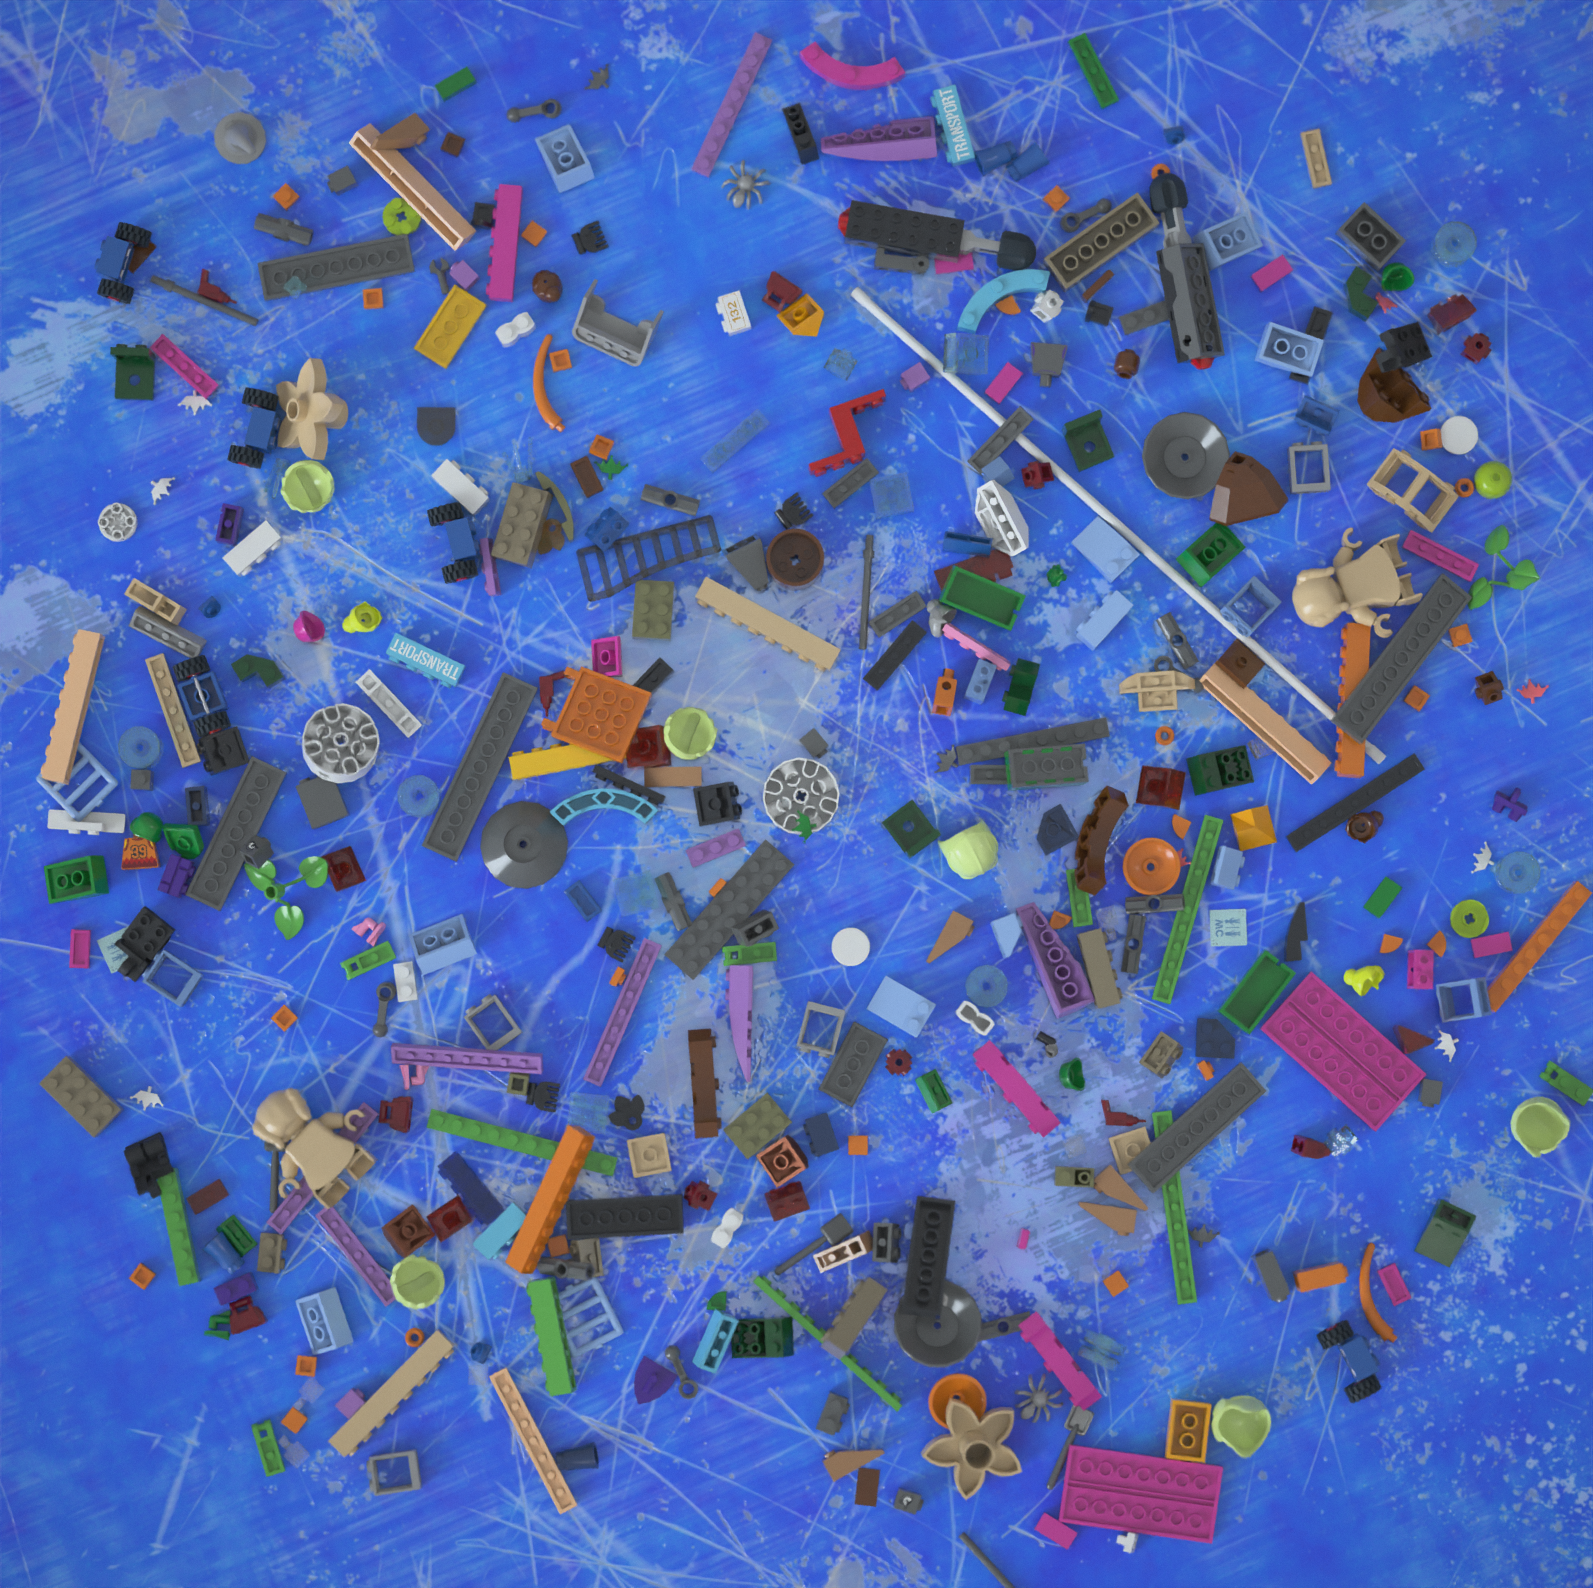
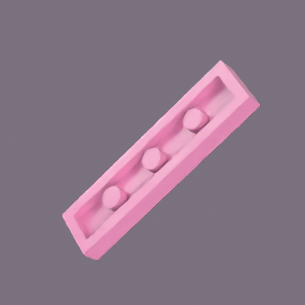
(981, 650)

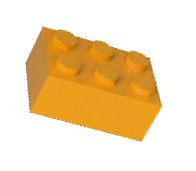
(1187, 1430)

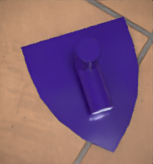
(651, 1380)

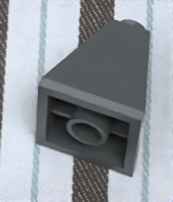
(749, 560)

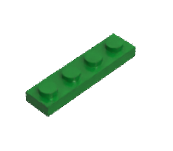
(1093, 71)

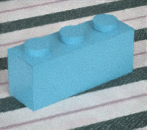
(500, 1232)
(715, 1341)

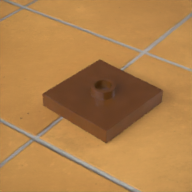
(1240, 663)

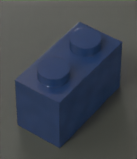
(197, 806)
(821, 1134)

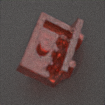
(787, 1201)

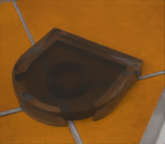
(436, 424)

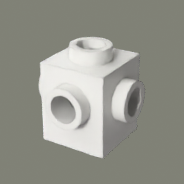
(1047, 305)

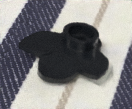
(625, 1110)

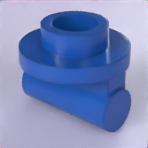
(1174, 135)
(210, 608)
(480, 1352)

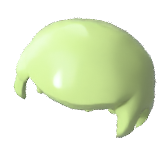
(307, 486)
(689, 733)
(417, 1282)

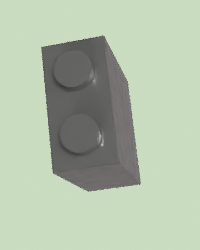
(321, 801)
(1271, 1275)

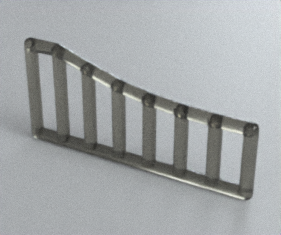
(644, 571)

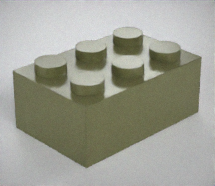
(653, 610)
(757, 1125)

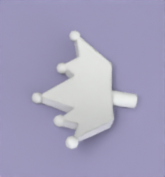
(195, 401)
(160, 488)
(1483, 859)
(1447, 1044)
(147, 1098)

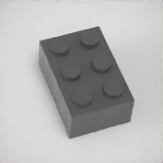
(1370, 237)

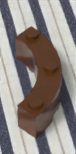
(1095, 839)
(703, 1083)

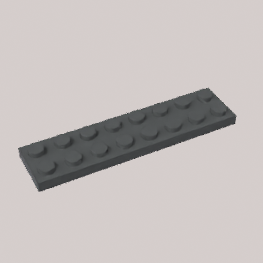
(338, 266)
(238, 825)
(729, 907)
(1196, 1127)

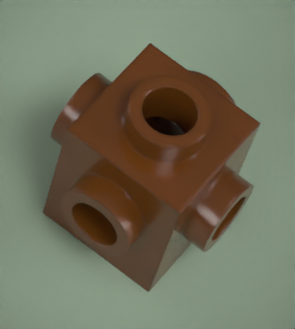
(1488, 688)

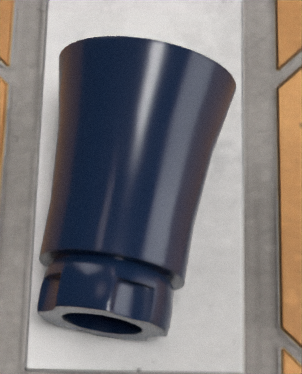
(578, 1458)

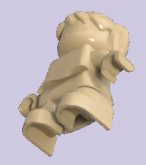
(1355, 586)
(313, 1147)

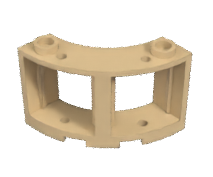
(1439, 507)

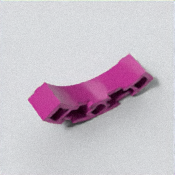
(848, 75)
(1016, 1089)
(1059, 1361)

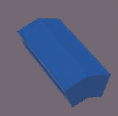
(967, 544)

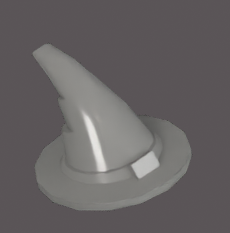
(240, 138)

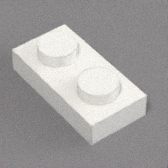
(405, 981)

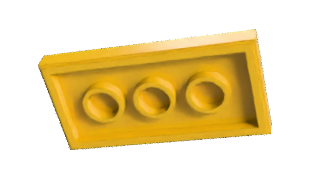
(450, 326)

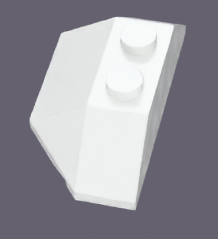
(1001, 519)

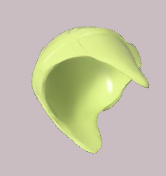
(971, 851)
(1539, 1125)
(1241, 1423)

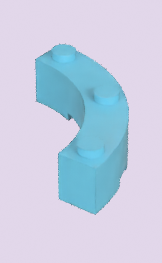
(998, 289)
(603, 799)

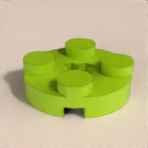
(391, 221)
(1479, 914)

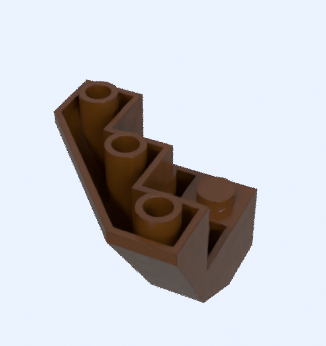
(1390, 394)
(1245, 492)

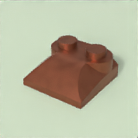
(783, 1160)
(407, 1231)

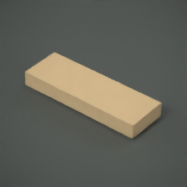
(1316, 158)

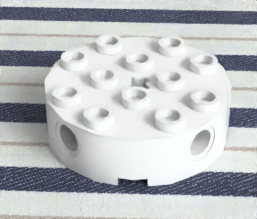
(323, 738)
(805, 777)

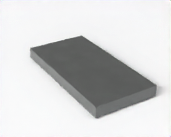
(853, 1064)

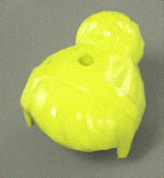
(363, 611)
(1364, 978)

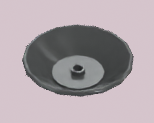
(1187, 435)
(528, 865)
(944, 1346)

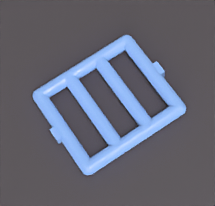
(96, 801)
(608, 1315)

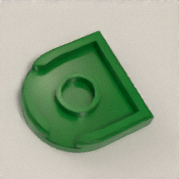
(184, 839)

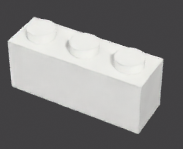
(461, 486)
(253, 549)

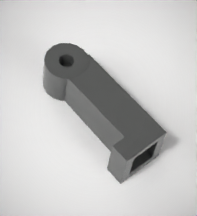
(900, 263)

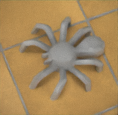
(745, 184)
(1038, 1399)

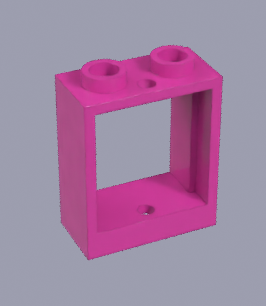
(1422, 966)

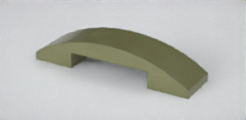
(547, 484)

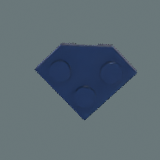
(1055, 830)
(1213, 1040)

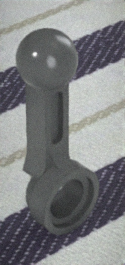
(515, 114)
(1103, 206)
(1198, 685)
(380, 1028)
(672, 1353)

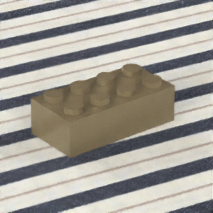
(522, 525)
(1098, 968)
(81, 1096)
(853, 1318)

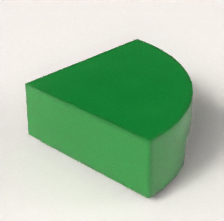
(717, 1301)

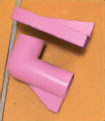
(368, 923)
(419, 1079)

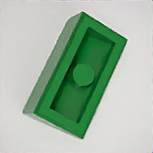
(455, 84)
(1382, 897)
(933, 1091)
(237, 1235)

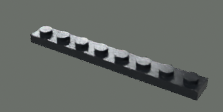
(1355, 802)

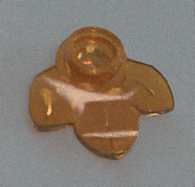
(551, 539)

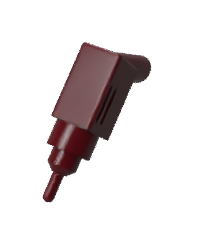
(211, 291)
(547, 688)
(1118, 1118)

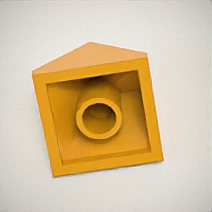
(802, 317)
(1253, 828)

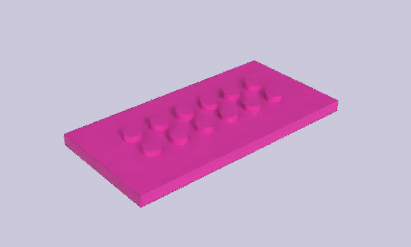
(1343, 1051)
(1140, 1493)

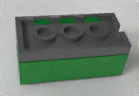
(1046, 767)

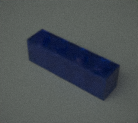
(471, 1187)

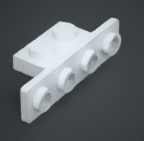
(93, 822)

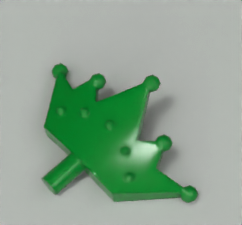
(610, 467)
(804, 826)

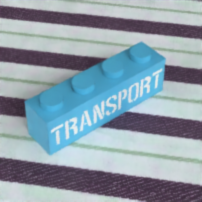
(953, 125)
(426, 660)

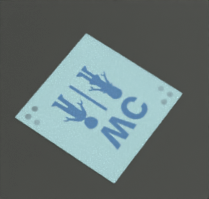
(1228, 927)
(112, 954)

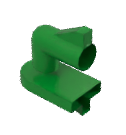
(214, 1320)

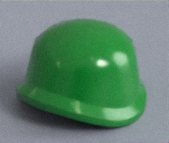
(1397, 277)
(147, 826)
(1071, 1075)

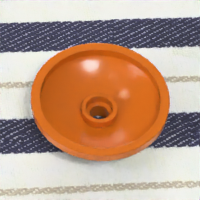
(1165, 863)
(954, 1384)

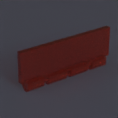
(998, 563)

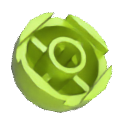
(1492, 479)

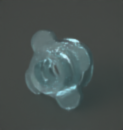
(295, 282)

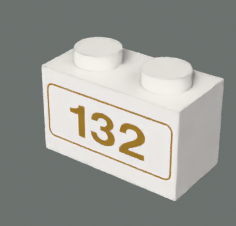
(734, 313)

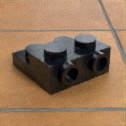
(222, 751)
(717, 803)

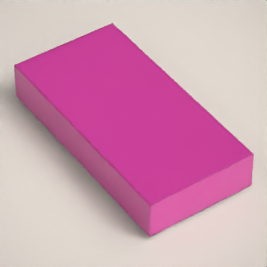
(964, 263)
(1272, 273)
(1003, 383)
(1491, 944)
(80, 949)
(1023, 1238)
(1394, 1284)
(1055, 1530)

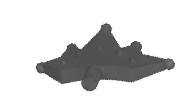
(599, 79)
(947, 760)
(1202, 1235)

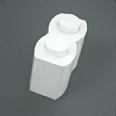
(520, 326)
(970, 1014)
(730, 1222)

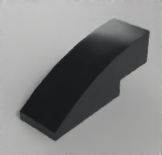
(1295, 933)

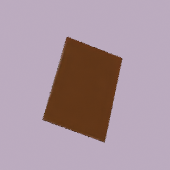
(140, 255)
(867, 1487)

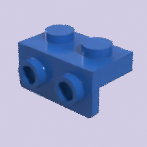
(1316, 415)
(606, 528)

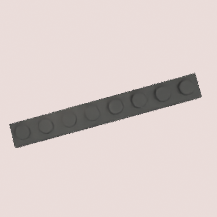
(1048, 737)

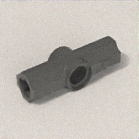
(283, 229)
(682, 504)
(1184, 651)
(673, 901)
(1142, 904)
(1134, 931)
(566, 1268)
(990, 1329)

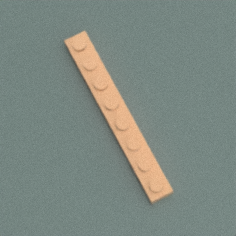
(533, 1440)

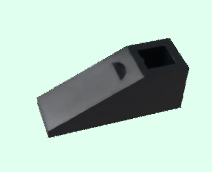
(800, 134)

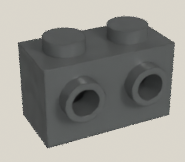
(755, 928)
(886, 1242)
(832, 1412)

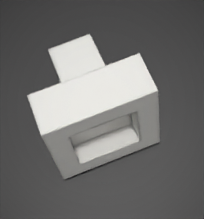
(1129, 1541)

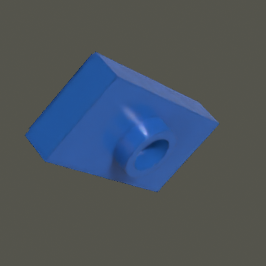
(583, 901)

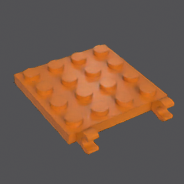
(599, 714)

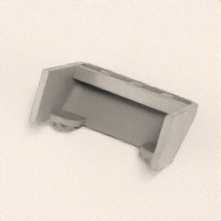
(611, 333)

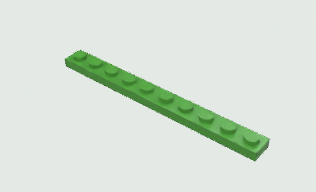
(1185, 919)
(512, 1140)
(1176, 1224)
(807, 1322)

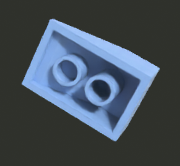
(564, 158)
(1228, 240)
(1288, 349)
(1105, 549)
(901, 1006)

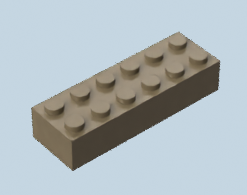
(1101, 242)

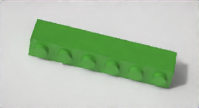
(179, 1229)
(552, 1336)

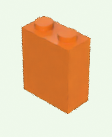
(1320, 1276)

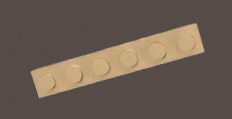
(173, 710)

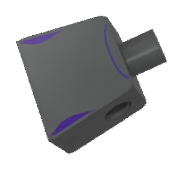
(1047, 361)

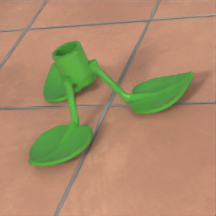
(1519, 578)
(287, 918)

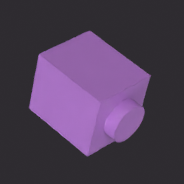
(464, 275)
(914, 377)
(351, 1402)

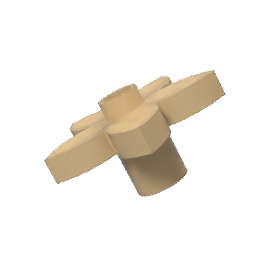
(309, 411)
(974, 1446)

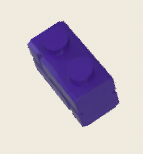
(229, 524)
(176, 876)
(236, 1288)

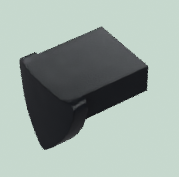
(482, 216)
(1098, 313)

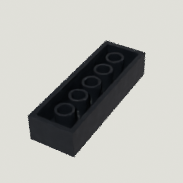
(624, 1216)
(928, 1257)

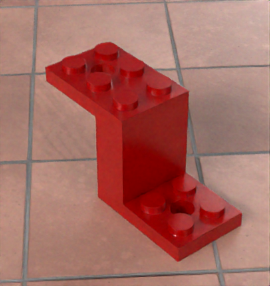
(847, 433)

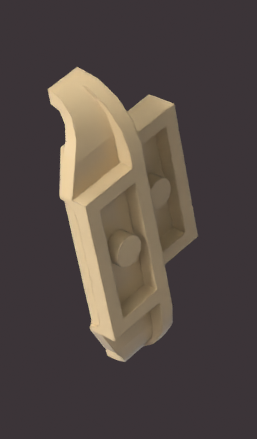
(1157, 689)

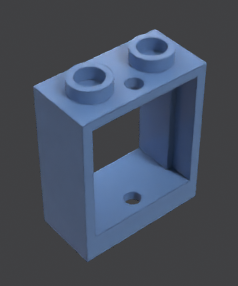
(1263, 594)
(982, 674)
(188, 989)
(1479, 998)

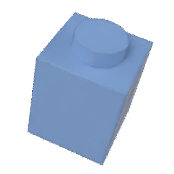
(997, 471)

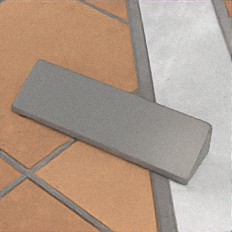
(167, 632)

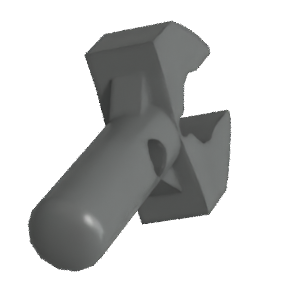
(441, 274)

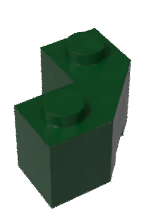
(1358, 302)
(251, 665)
(1021, 686)

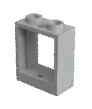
(1311, 487)
(487, 1001)
(827, 1010)
(414, 1471)

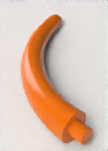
(541, 398)
(1368, 1306)

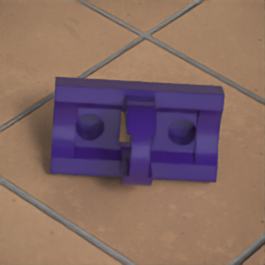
(1517, 808)

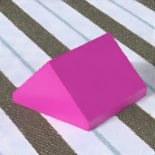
(607, 656)

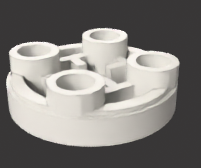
(1459, 435)
(117, 522)
(850, 946)

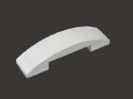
(388, 703)

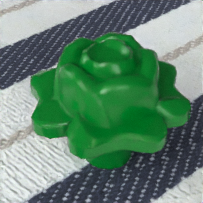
(1056, 575)

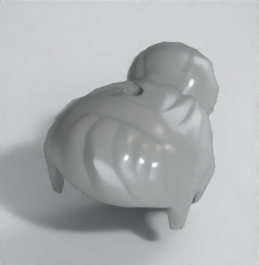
(939, 615)

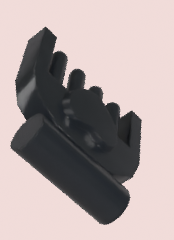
(587, 239)
(790, 513)
(613, 942)
(540, 1095)

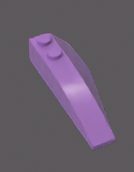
(894, 142)
(1056, 966)
(740, 1009)

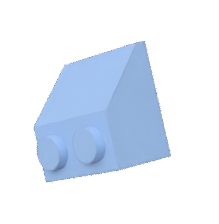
(1227, 867)

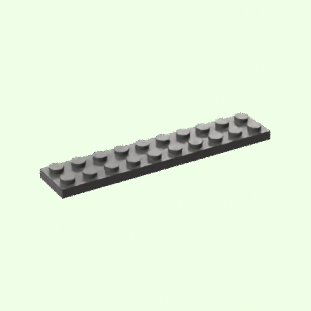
(1401, 658)
(479, 767)

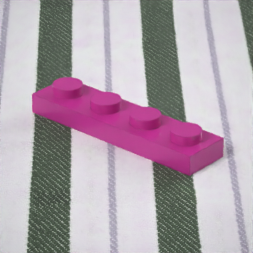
(184, 366)
(1440, 555)

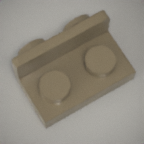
(1162, 1055)
(588, 1251)
(271, 1253)

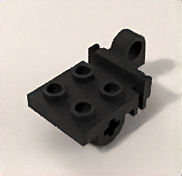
(1404, 347)
(142, 942)
(147, 1163)

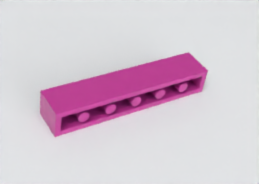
(505, 242)

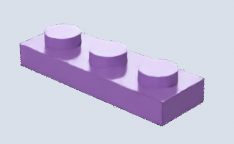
(489, 568)
(715, 848)

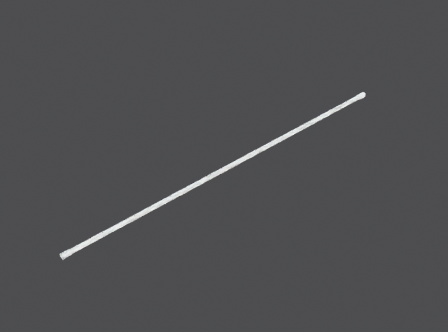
(862, 298)

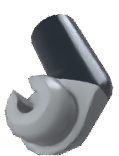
(1050, 1044)

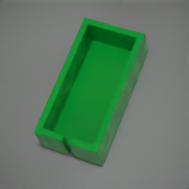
(981, 597)
(1256, 992)

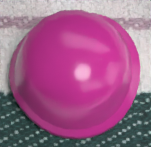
(308, 627)

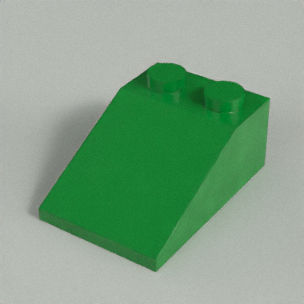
(1210, 553)
(76, 879)

